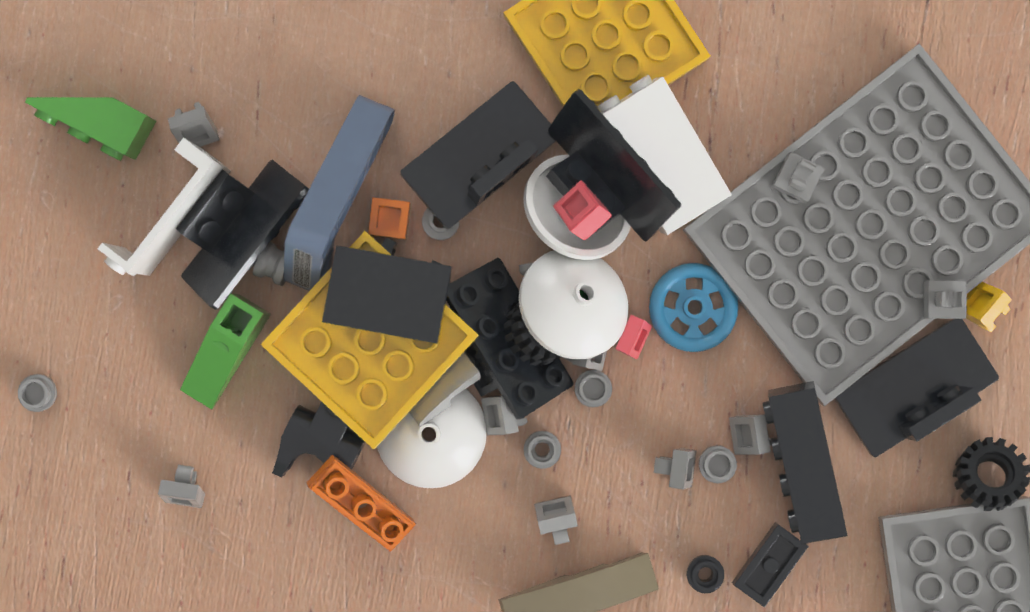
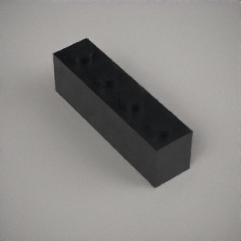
(806, 461)

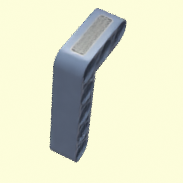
(328, 200)

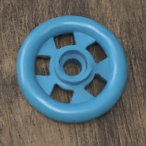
(663, 317)

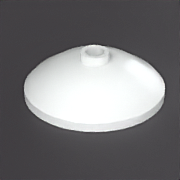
(550, 228)
(561, 317)
(445, 459)

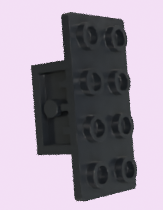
(479, 155)
(608, 168)
(235, 227)
(483, 303)
(918, 388)

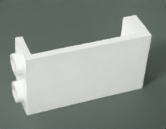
(666, 140)
(164, 233)

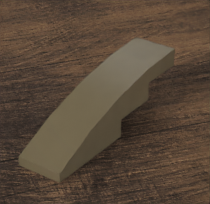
(588, 590)

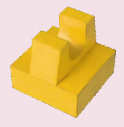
(986, 304)

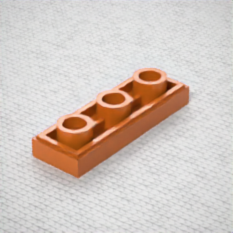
(347, 491)

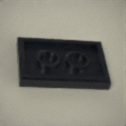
(387, 294)

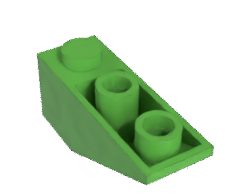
(101, 118)
(224, 349)

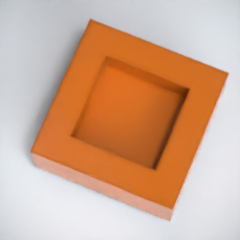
(389, 218)

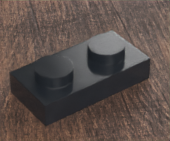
(769, 564)

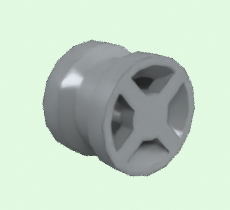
(270, 264)

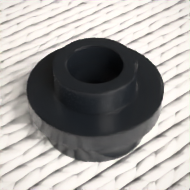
(710, 584)

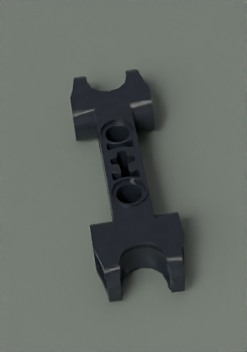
(320, 431)

